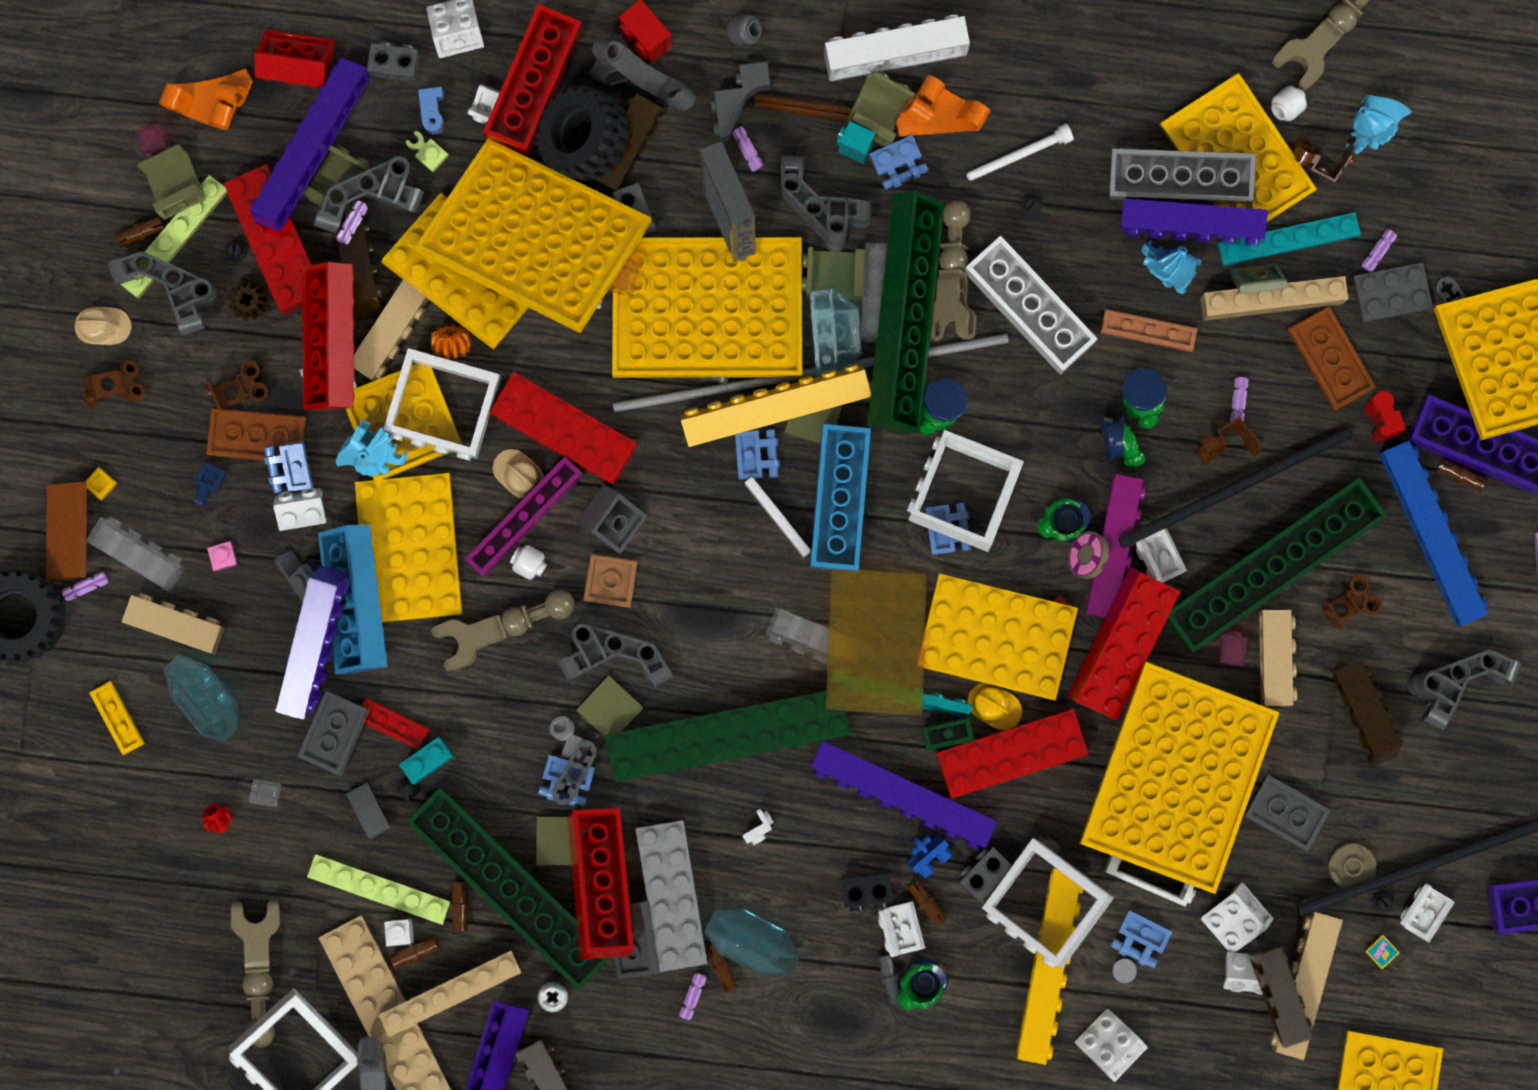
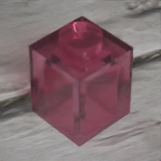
(152, 139)
(1232, 649)

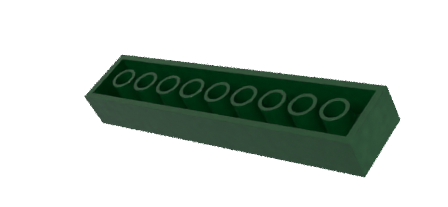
(906, 313)
(1275, 565)
(724, 736)
(504, 884)

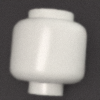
(1289, 103)
(528, 562)

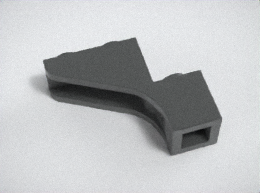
(729, 103)

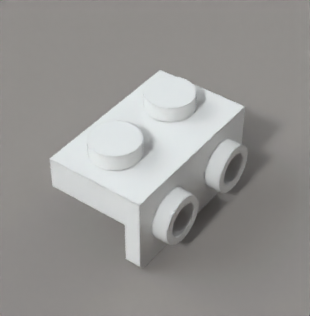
(299, 509)
(1160, 556)
(1426, 912)
(901, 929)
(1240, 974)

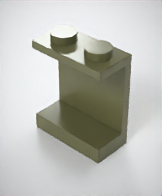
(879, 106)
(336, 169)
(172, 181)
(835, 270)

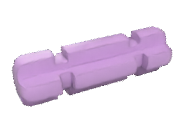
(747, 149)
(351, 222)
(1379, 250)
(1239, 398)
(84, 586)
(692, 996)

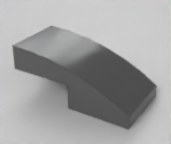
(368, 811)

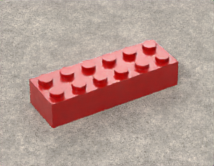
(533, 79)
(278, 253)
(328, 336)
(563, 429)
(1123, 643)
(1011, 754)
(600, 883)

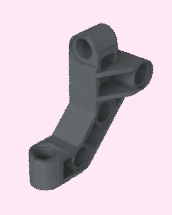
(620, 62)
(385, 188)
(834, 212)
(183, 295)
(595, 651)
(1445, 691)
(372, 1064)

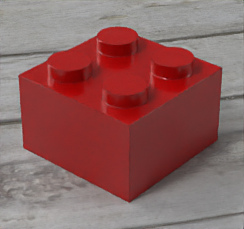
(645, 31)

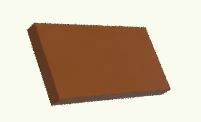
(1331, 358)
(246, 433)
(66, 531)

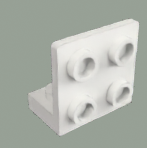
(454, 27)
(1237, 919)
(1111, 1044)

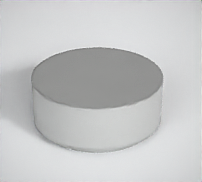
(562, 728)
(1124, 970)

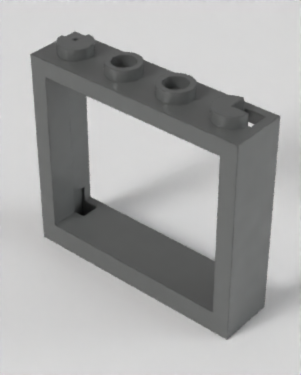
(728, 201)

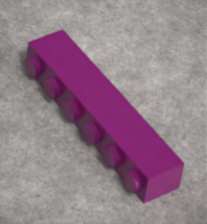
(524, 517)
(1118, 521)

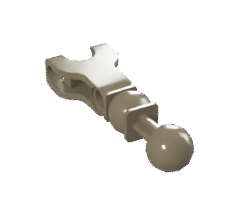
(1311, 51)
(952, 280)
(512, 622)
(257, 982)

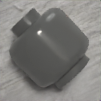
(744, 30)

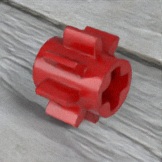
(216, 818)

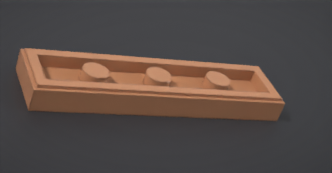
(1148, 330)

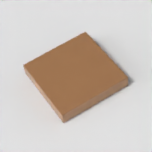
(610, 581)

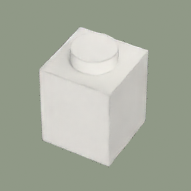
(399, 932)

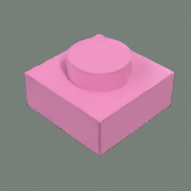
(222, 556)

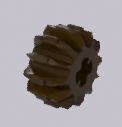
(240, 299)

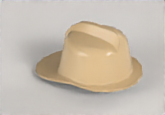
(103, 326)
(517, 472)

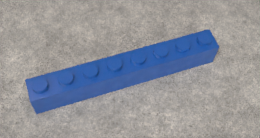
(1433, 534)

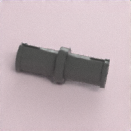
(889, 978)

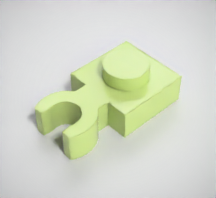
(429, 153)

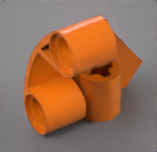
(210, 100)
(939, 111)

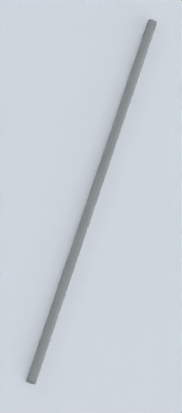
(764, 381)

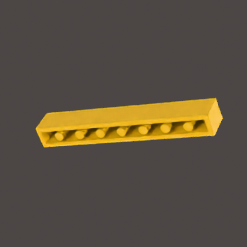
(775, 405)
(1045, 981)

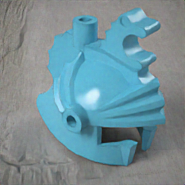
(1377, 121)
(1171, 266)
(369, 451)

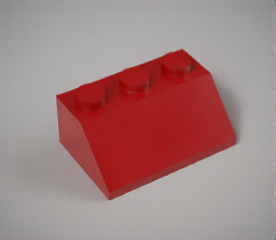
(294, 58)

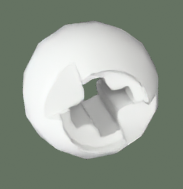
(543, 996)

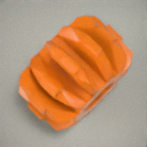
(450, 342)

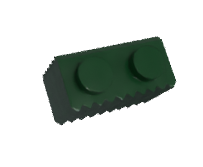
(947, 734)

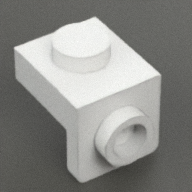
(483, 103)
(757, 834)

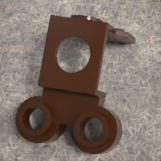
(1308, 153)
(244, 383)
(122, 385)
(1216, 444)
(1355, 602)

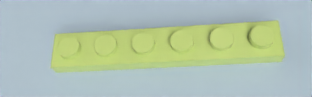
(179, 232)
(379, 889)

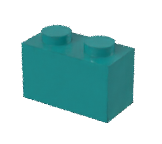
(855, 142)
(426, 761)

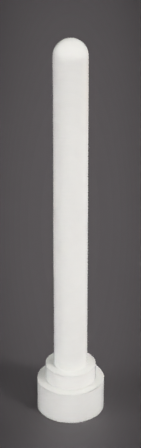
(1062, 135)

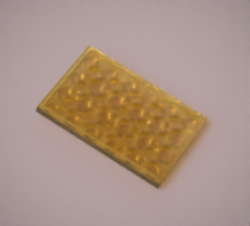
(876, 642)

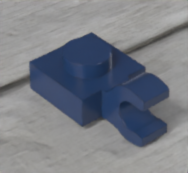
(208, 479)

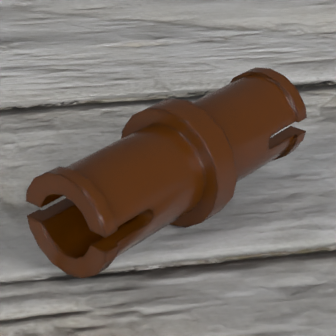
(139, 232)
(1462, 474)
(927, 903)
(459, 906)
(415, 952)
(722, 969)

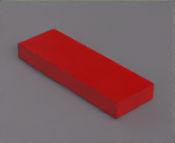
(395, 724)

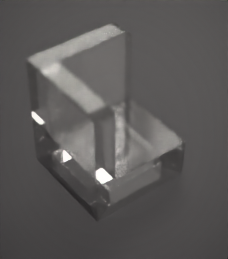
(265, 793)

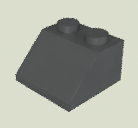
(611, 518)

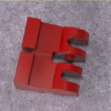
(1386, 420)

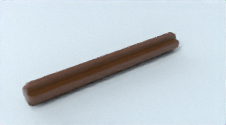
(801, 107)

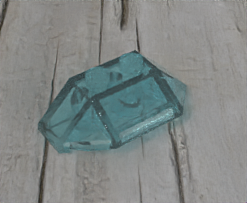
(833, 330)
(202, 698)
(752, 942)

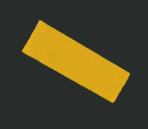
(117, 718)

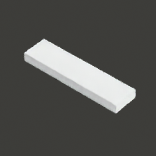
(777, 517)

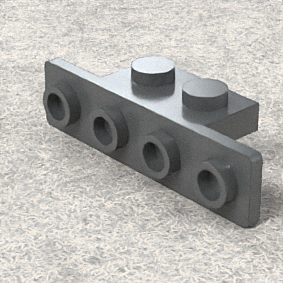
(294, 572)

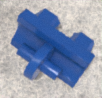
(926, 851)

